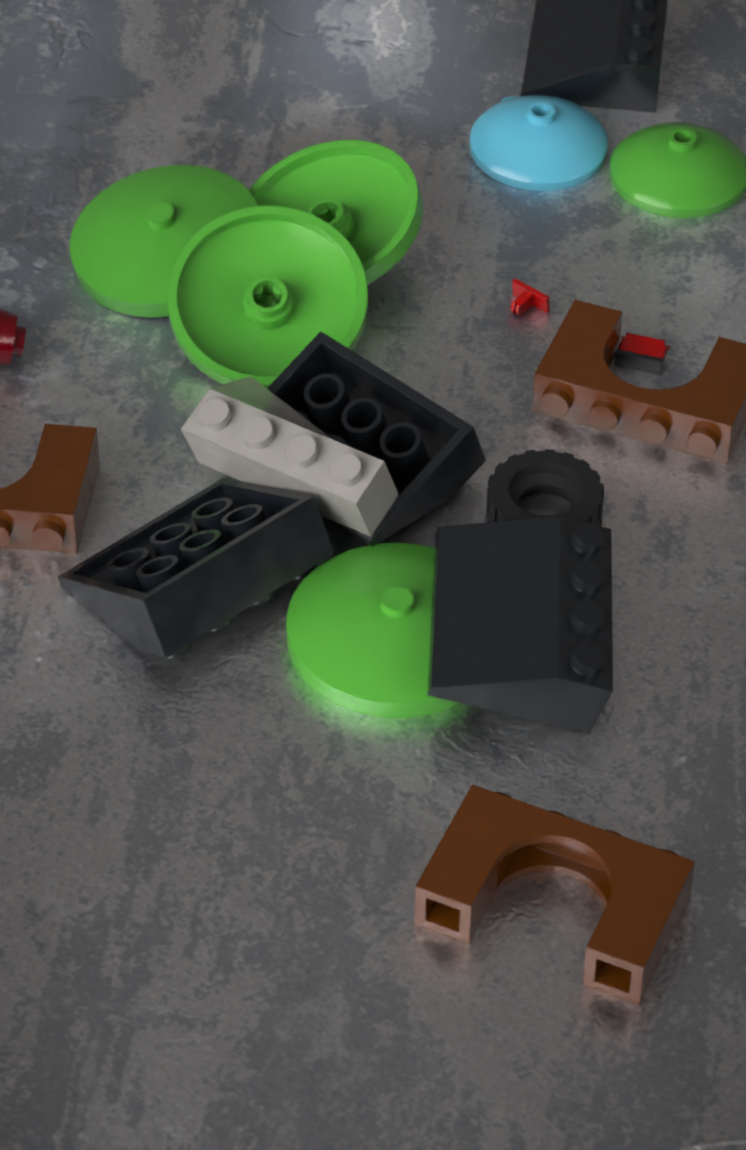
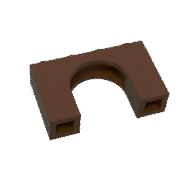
(693, 418)
(53, 498)
(504, 839)

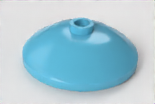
(538, 143)

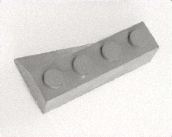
(267, 443)

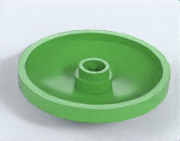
(357, 190)
(138, 228)
(261, 290)
(365, 630)

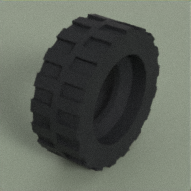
(544, 474)

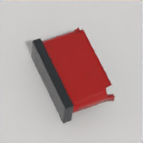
(641, 353)

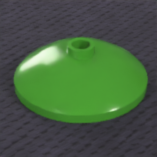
(678, 170)

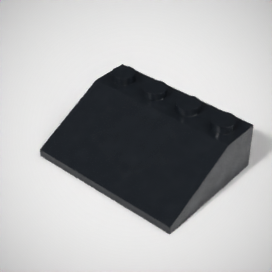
(597, 52)
(372, 411)
(201, 564)
(524, 619)

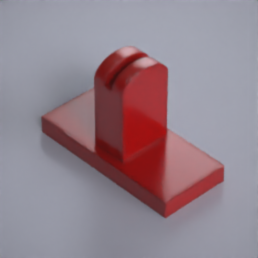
(527, 298)

